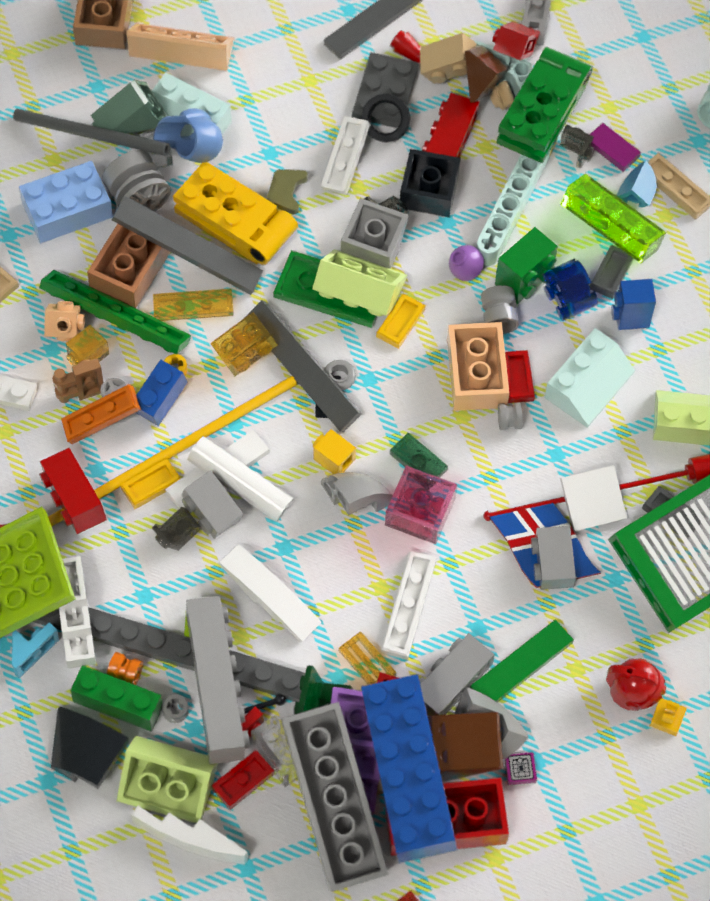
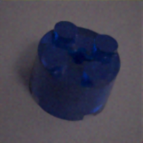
(570, 289)

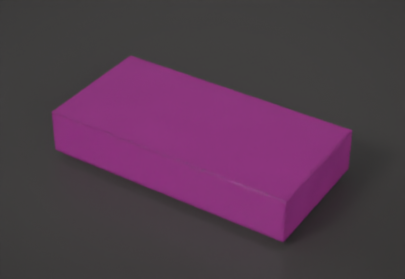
(614, 147)

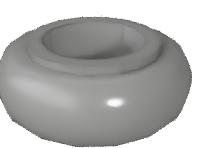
(341, 365)

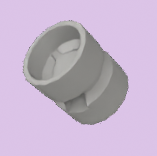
(500, 307)

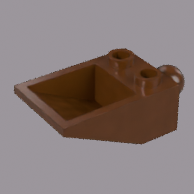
(466, 744)

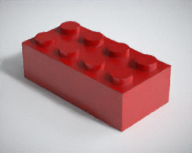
(475, 814)

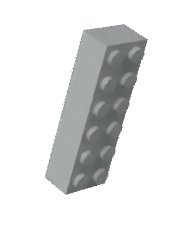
(334, 796)

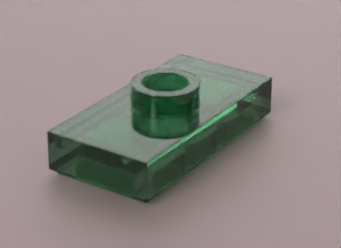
(415, 455)

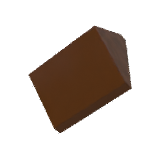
(483, 71)

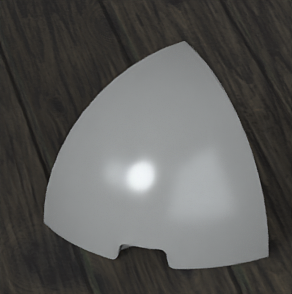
(356, 491)
(511, 731)

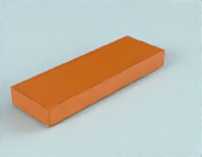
(100, 414)

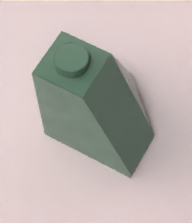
(130, 110)

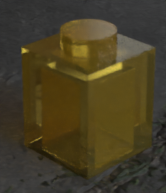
(86, 346)

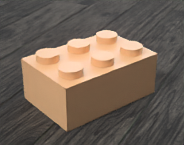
(477, 366)

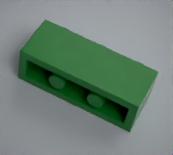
(116, 698)

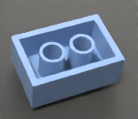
(66, 201)

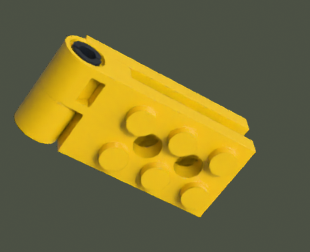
(233, 214)

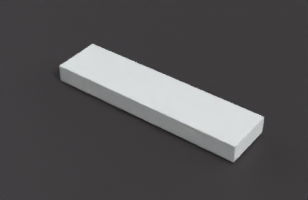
(246, 450)
(408, 605)

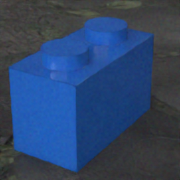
(634, 304)
(160, 392)

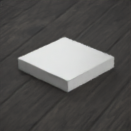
(593, 498)

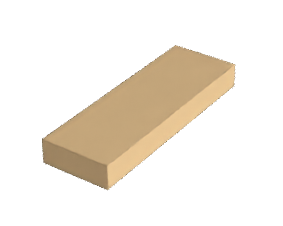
(679, 187)

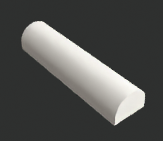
(240, 478)

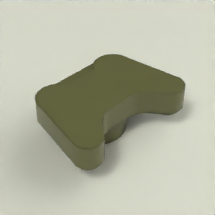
(283, 189)

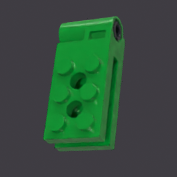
(544, 104)

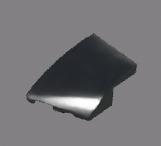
(85, 747)

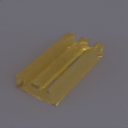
(351, 643)

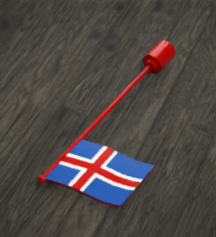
(521, 522)

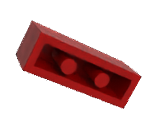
(453, 127)
(72, 491)

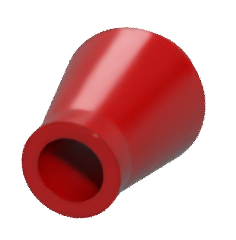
(406, 46)

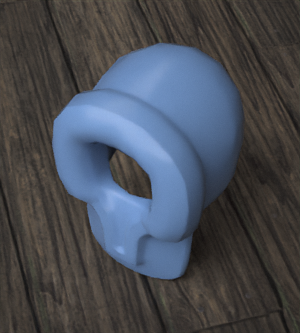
(198, 147)

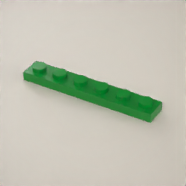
(115, 312)

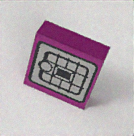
(520, 769)

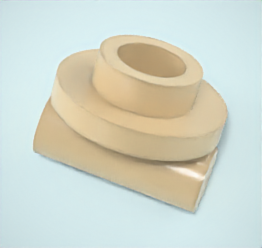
(502, 96)

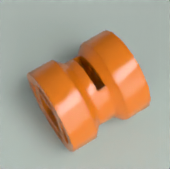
(124, 668)

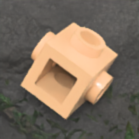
(63, 320)

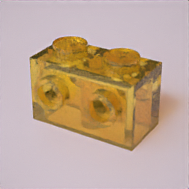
(244, 344)

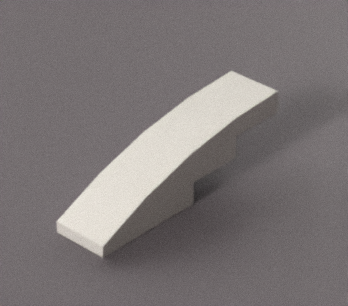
(269, 592)
(76, 619)
(198, 840)

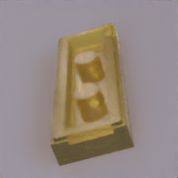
(193, 304)

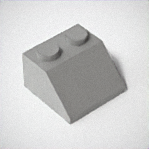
(374, 233)

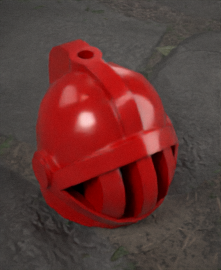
(635, 684)

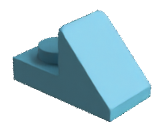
(27, 653)

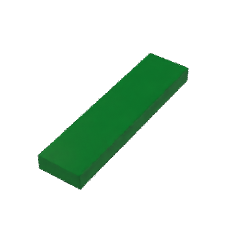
(524, 662)

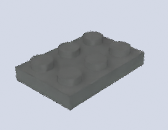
(382, 76)

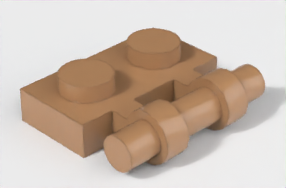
(82, 382)

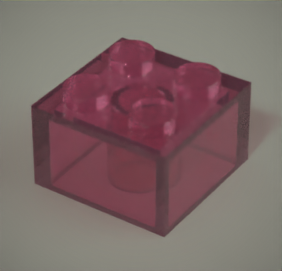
(420, 504)

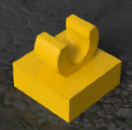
(668, 716)

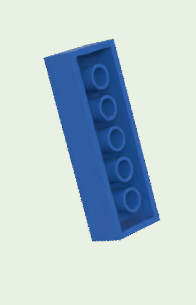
(408, 769)

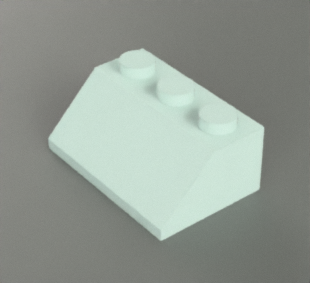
(179, 96)
(589, 378)

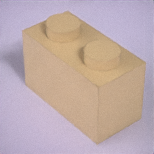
(445, 58)

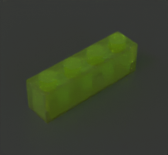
(613, 218)

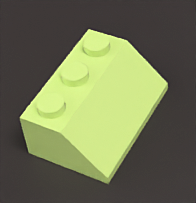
(358, 282)
(682, 417)
(166, 779)

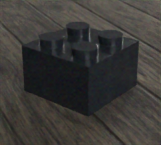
(430, 182)

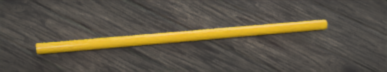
(188, 441)

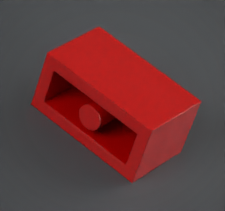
(515, 40)

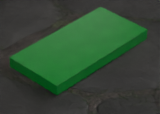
(296, 287)

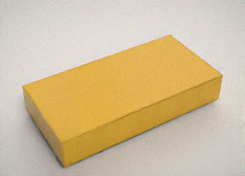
(400, 321)
(150, 483)

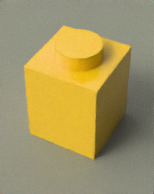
(333, 452)

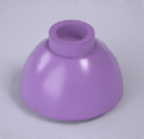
(466, 262)

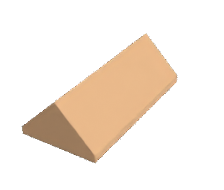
(179, 46)

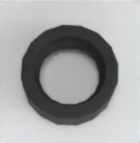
(404, 112)

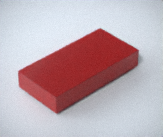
(519, 377)

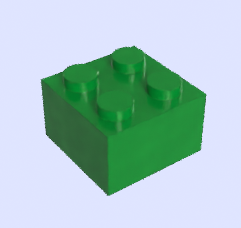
(525, 263)

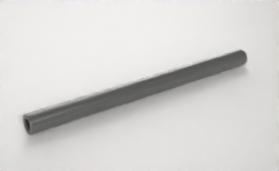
(92, 132)

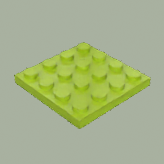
(30, 572)

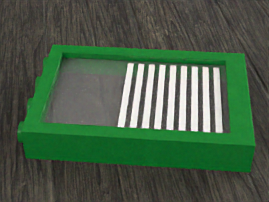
(671, 555)

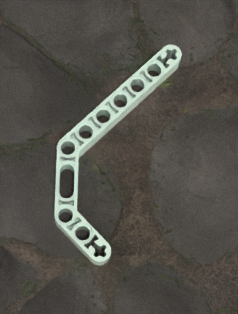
(519, 178)

